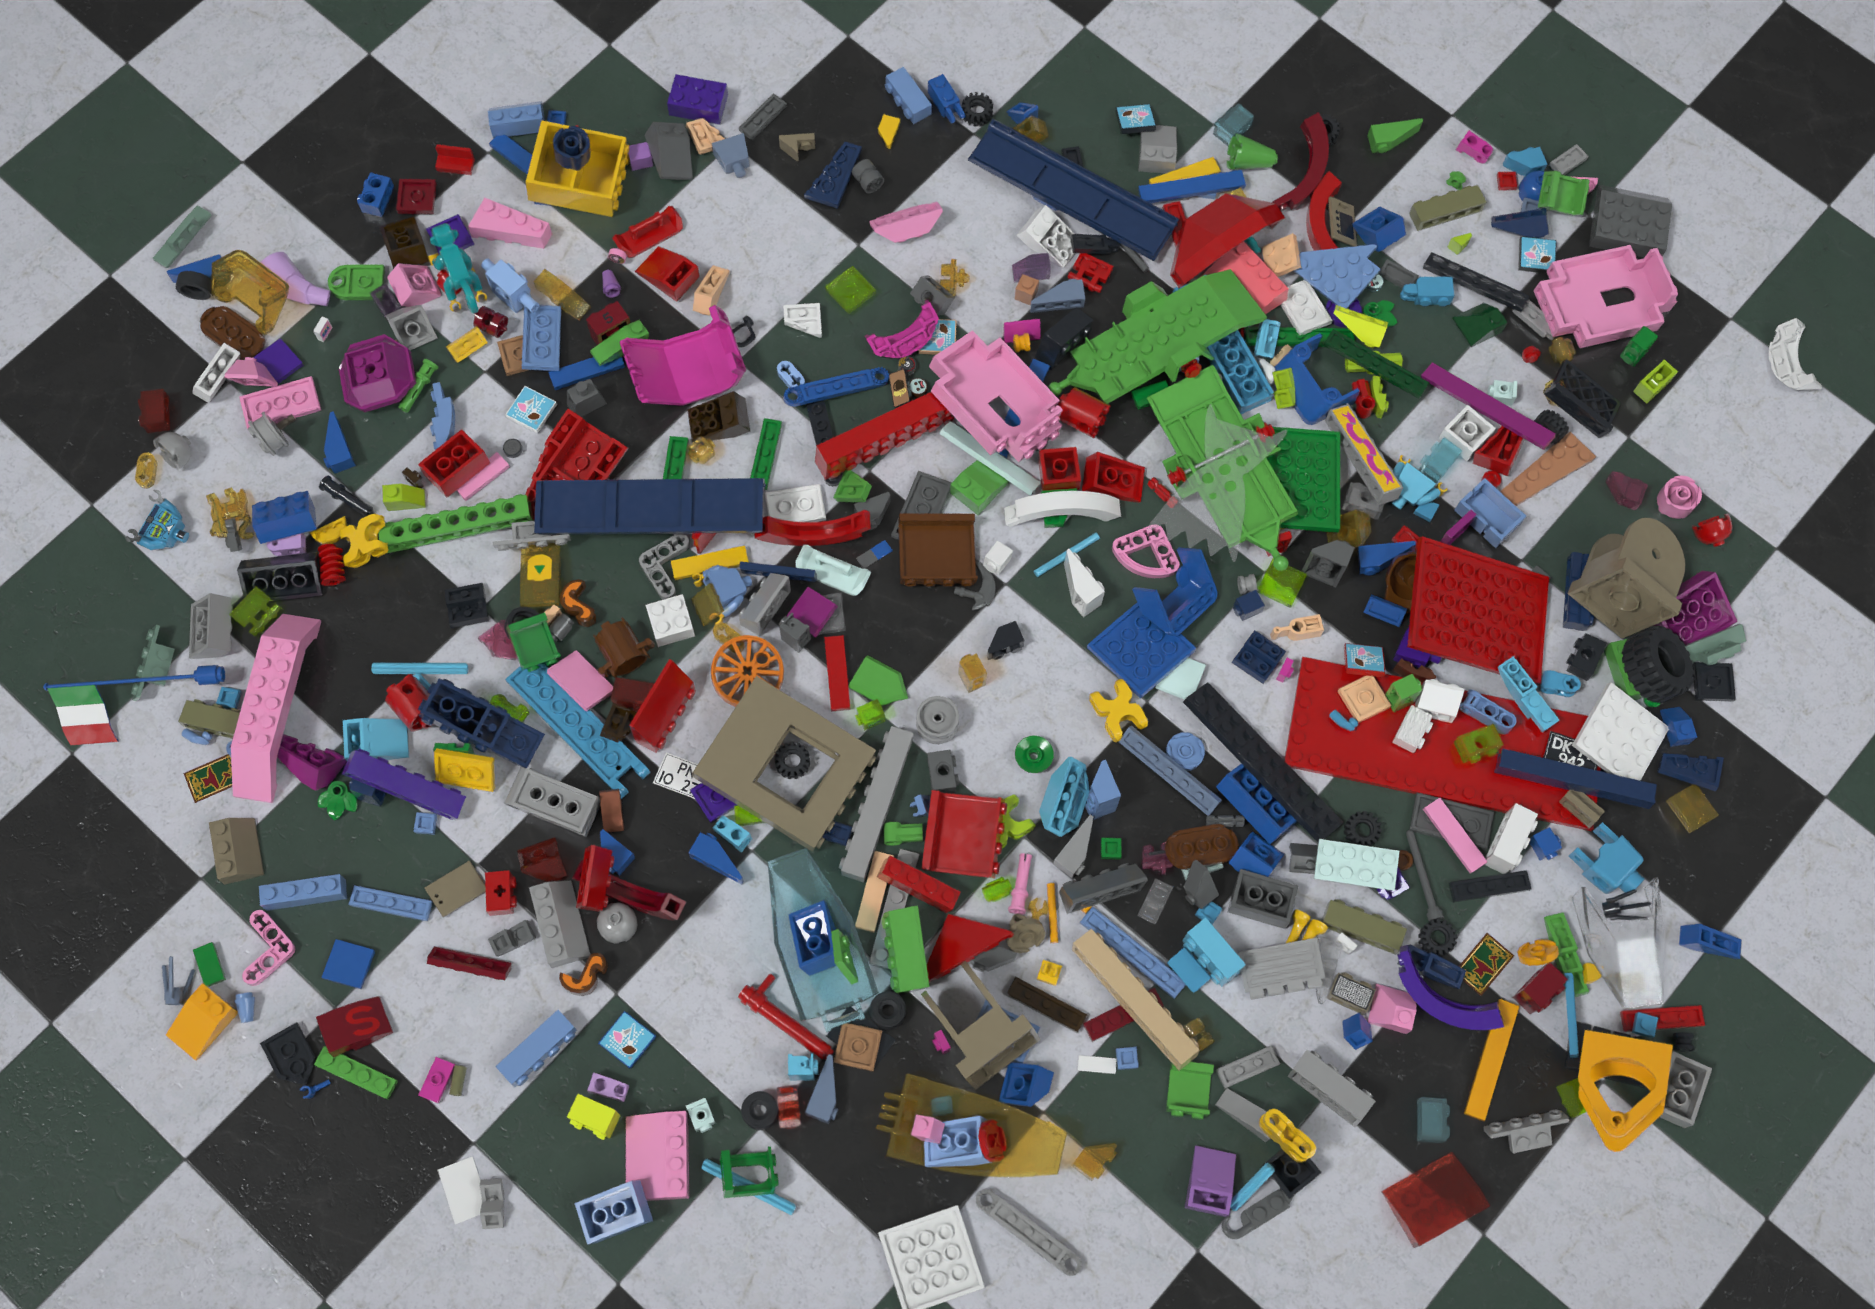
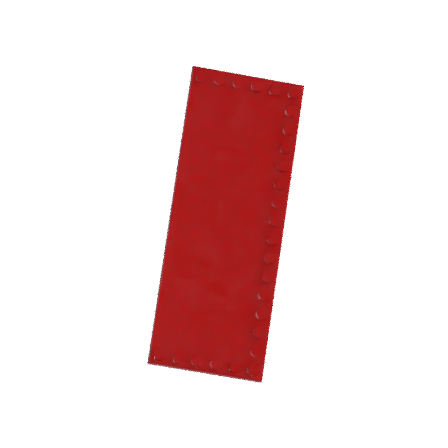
(1436, 769)

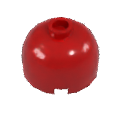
(1713, 530)

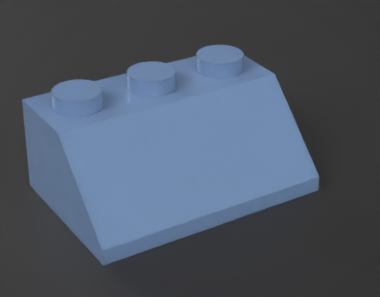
(516, 119)
(1103, 793)

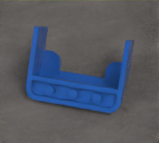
(1310, 401)
(1187, 602)

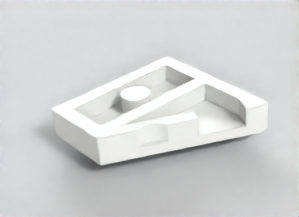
(804, 318)

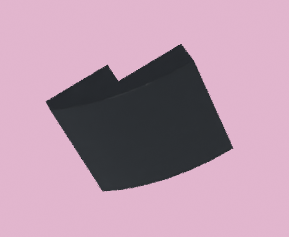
(466, 605)

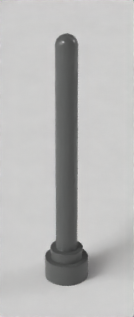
(1433, 911)

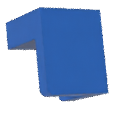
(1357, 1031)

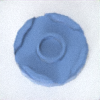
(1186, 750)

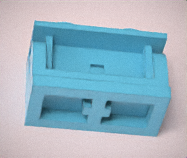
(802, 1068)

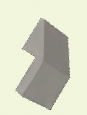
(492, 1203)

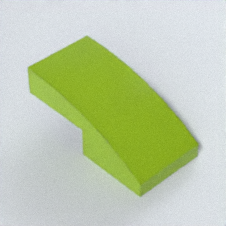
(1285, 388)

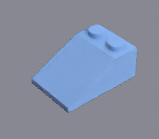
(957, 1146)

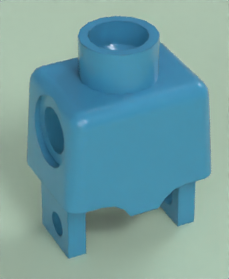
(1615, 863)

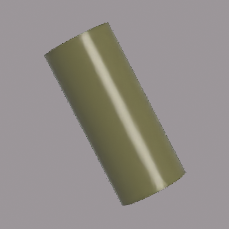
(457, 1080)

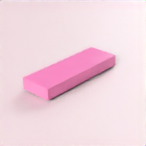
(484, 477)

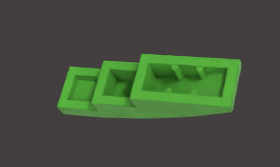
(1567, 960)

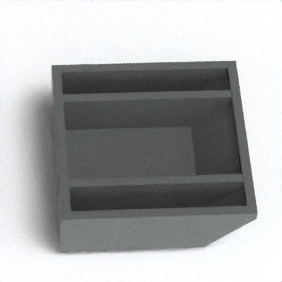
(1630, 219)

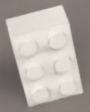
(1511, 839)

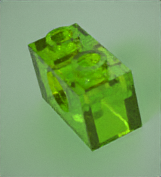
(1486, 736)

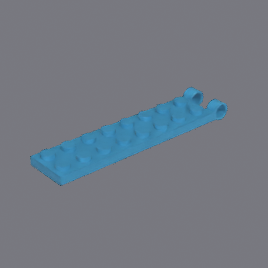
(576, 726)

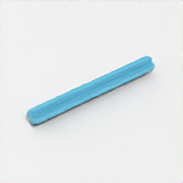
(422, 668)
(772, 1199)

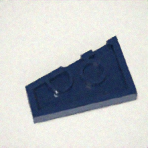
(1696, 771)

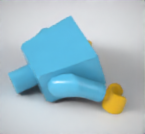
(1416, 486)

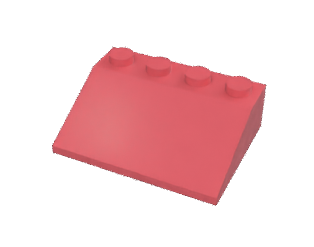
(1254, 275)

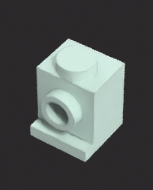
(1503, 391)
(701, 1106)

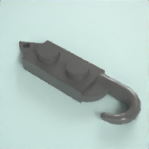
(1258, 1214)

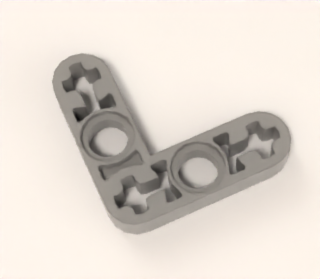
(655, 565)

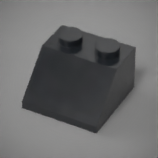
(1290, 1174)

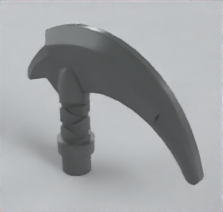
(986, 593)

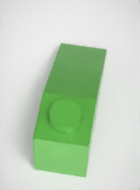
(1389, 135)
(610, 347)

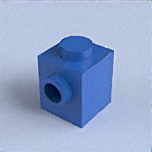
(1545, 844)

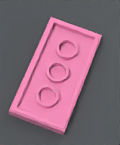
(279, 402)

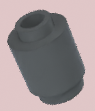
(560, 627)

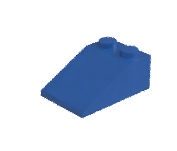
(813, 937)

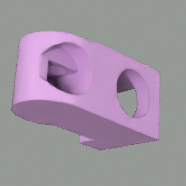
(288, 546)
(607, 1087)

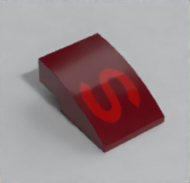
(354, 1025)

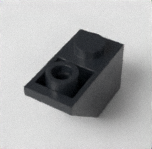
(1006, 640)

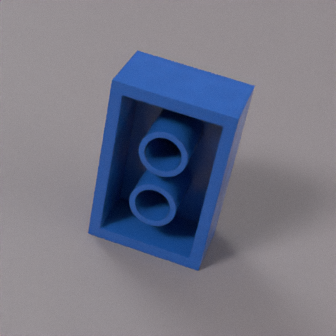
(283, 517)

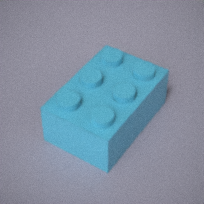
(1213, 952)

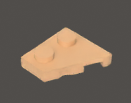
(703, 135)

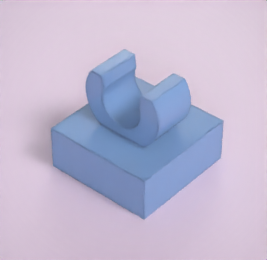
(922, 802)

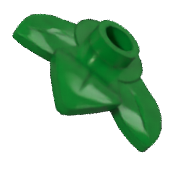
(1382, 311)
(337, 802)

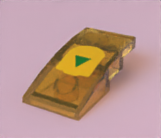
(540, 576)

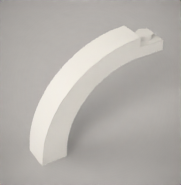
(1063, 503)

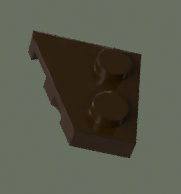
(617, 723)

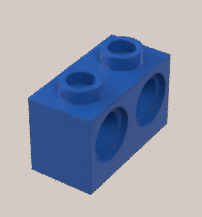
(379, 195)

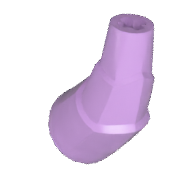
(299, 288)

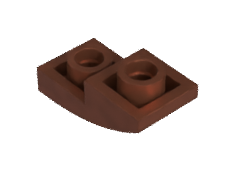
(1406, 668)
(611, 810)

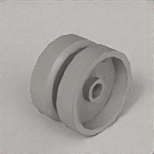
(937, 731)

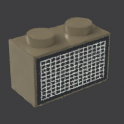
(1351, 993)

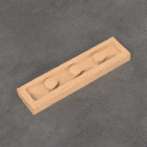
(872, 895)

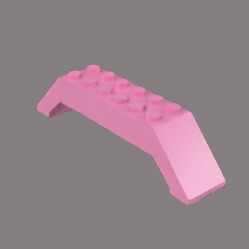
(268, 706)

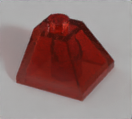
(542, 861)

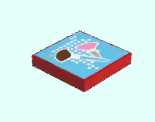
(1364, 660)

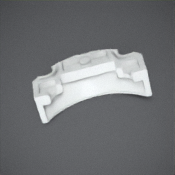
(1785, 360)

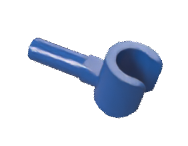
(312, 1090)

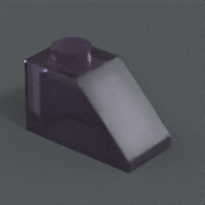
(1034, 266)

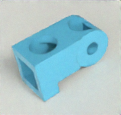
(732, 833)

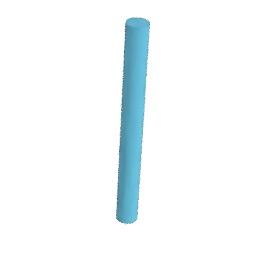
(1060, 558)

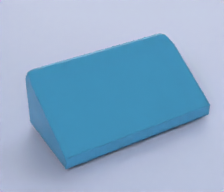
(1189, 970)

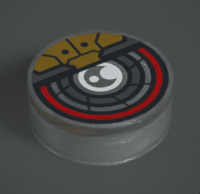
(907, 363)

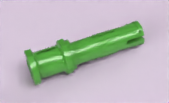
(422, 378)

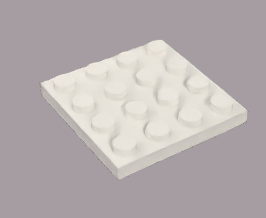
(1620, 734)
(931, 1260)

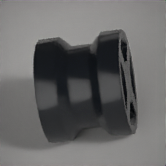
(1683, 1042)

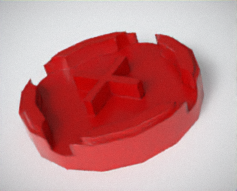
(992, 1140)

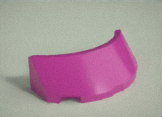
(908, 340)

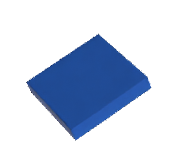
(348, 964)

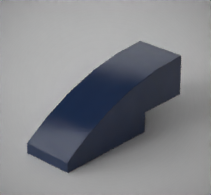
(1437, 968)

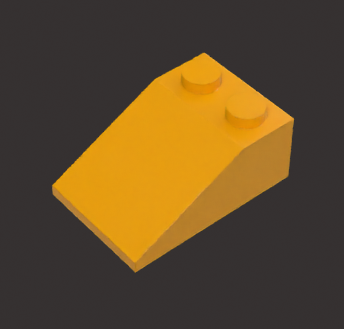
(200, 1021)

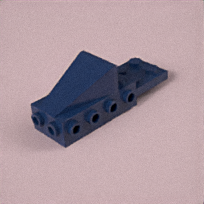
(479, 723)

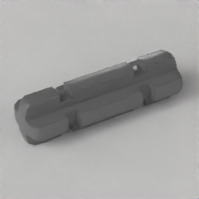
(1226, 820)

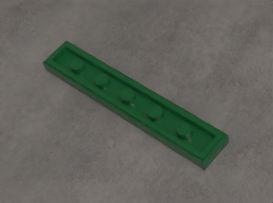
(1376, 363)

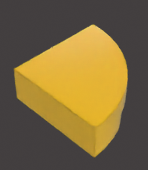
(1590, 973)

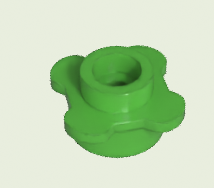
(1456, 180)

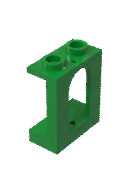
(763, 1159)

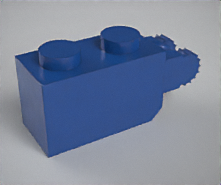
(945, 98)

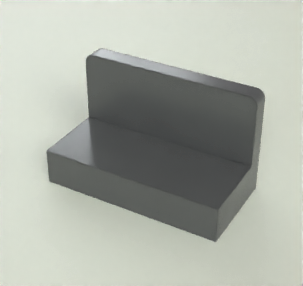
(1302, 858)

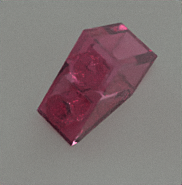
(1626, 490)

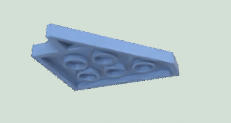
(1339, 272)

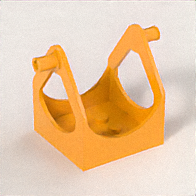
(1629, 1057)

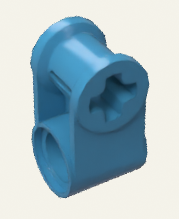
(1557, 683)

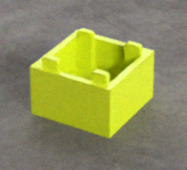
(593, 1116)

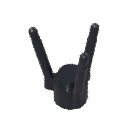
(1612, 909)

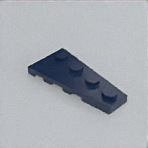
(835, 177)

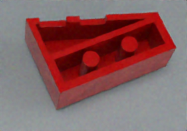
(1499, 451)

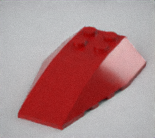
(576, 453)

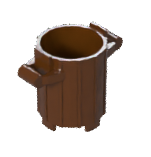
(621, 648)

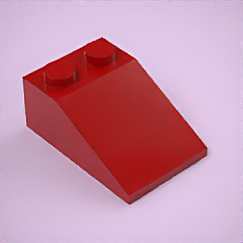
(1113, 477)

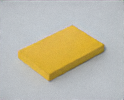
(464, 770)

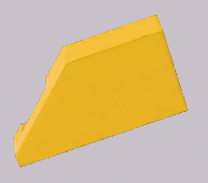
(888, 129)

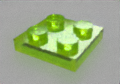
(850, 290)
(1281, 585)

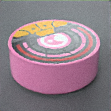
(617, 255)

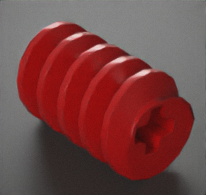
(331, 564)

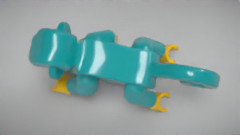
(458, 266)

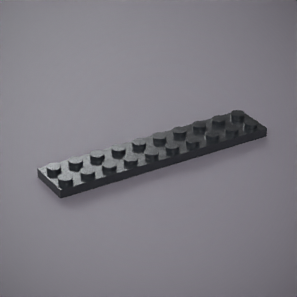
(1263, 762)

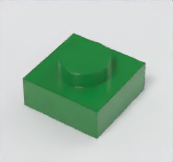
(1110, 848)

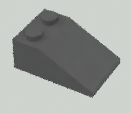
(670, 150)

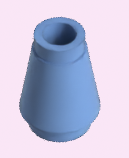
(245, 1006)

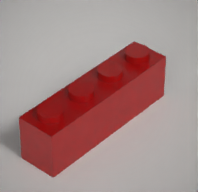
(918, 884)

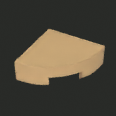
(1280, 355)

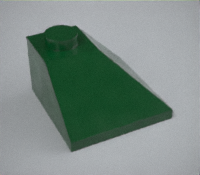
(1480, 323)

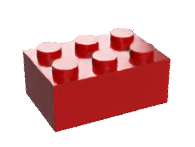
(454, 463)

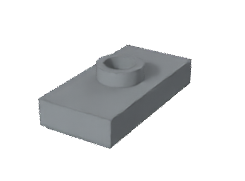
(1569, 160)

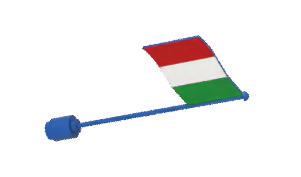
(85, 713)

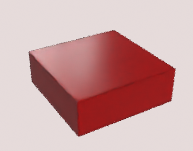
(1506, 180)

